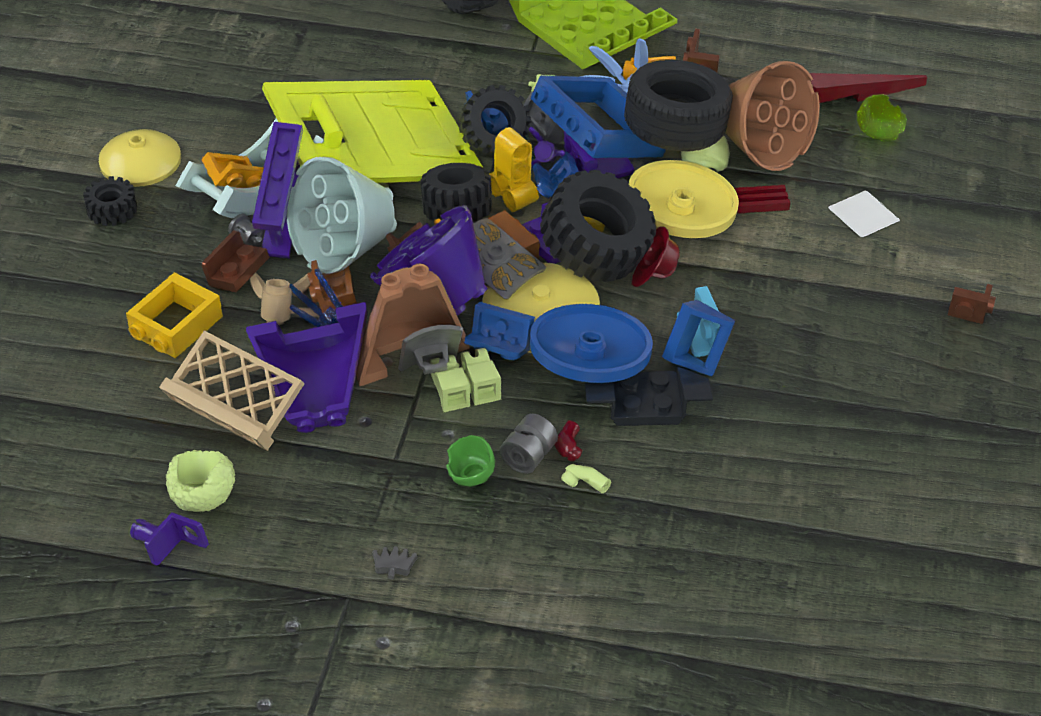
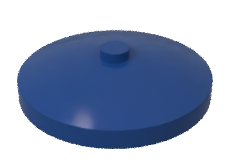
(591, 343)

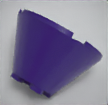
(447, 251)

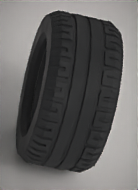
(678, 105)

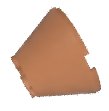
(774, 114)

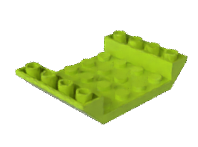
(579, 24)

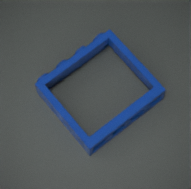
(557, 99)

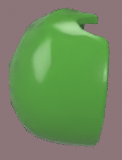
(470, 461)

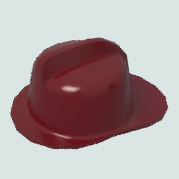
(659, 260)

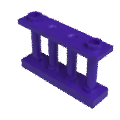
(275, 188)

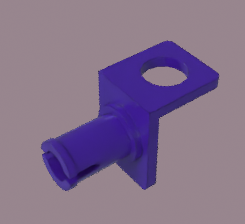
(163, 538)

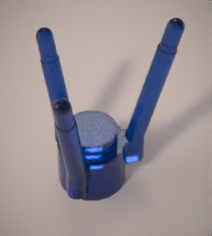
(328, 316)

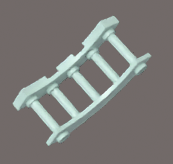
(231, 200)

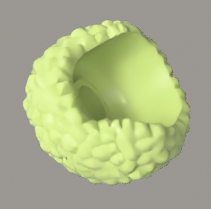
(200, 480)

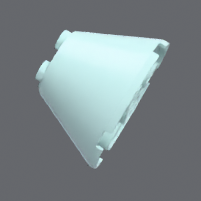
(337, 214)

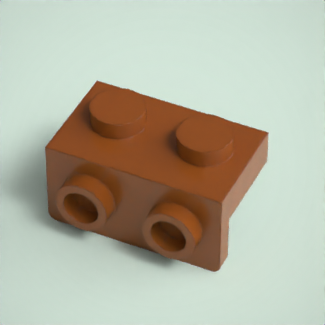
(340, 283)

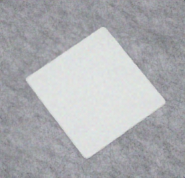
(863, 213)

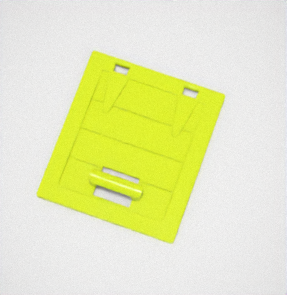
(385, 125)

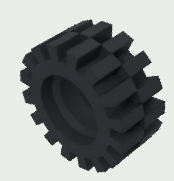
(108, 190)

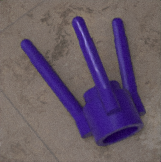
(544, 150)

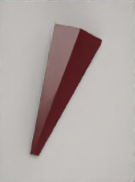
(860, 86)

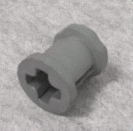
(247, 230)

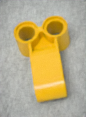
(513, 171)

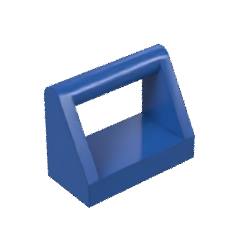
(685, 330)

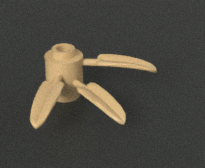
(277, 297)

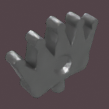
(394, 563)

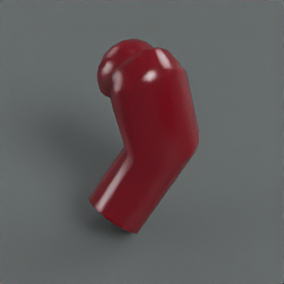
(566, 443)

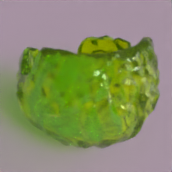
(880, 118)

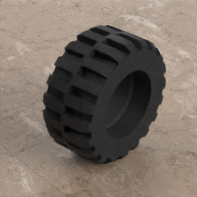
(584, 247)

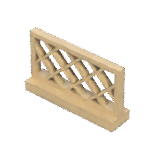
(225, 414)

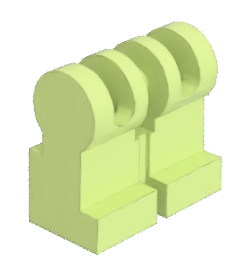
(475, 376)

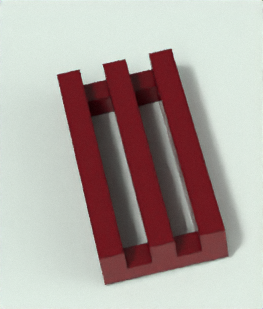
(762, 199)

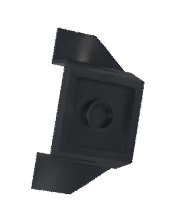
(650, 396)

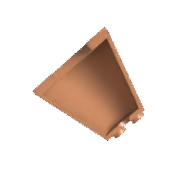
(405, 304)

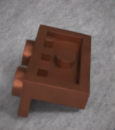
(233, 263)

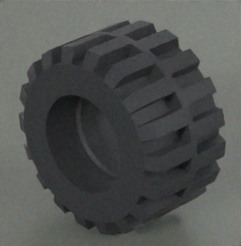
(492, 98)
(456, 186)

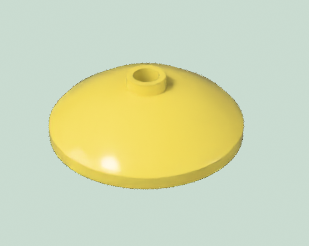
(140, 157)

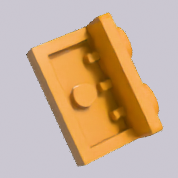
(232, 170)

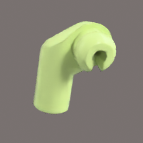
(587, 474)

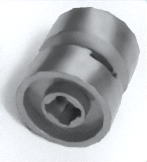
(528, 443)

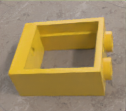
(178, 289)

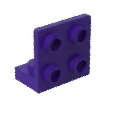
(619, 166)

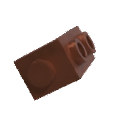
(692, 54)

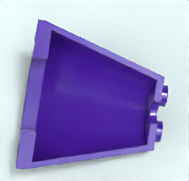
(321, 358)

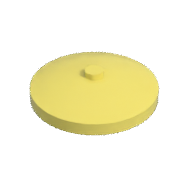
(687, 197)
(545, 292)

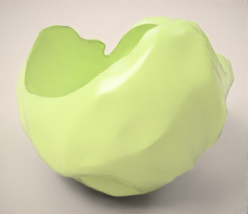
(712, 157)

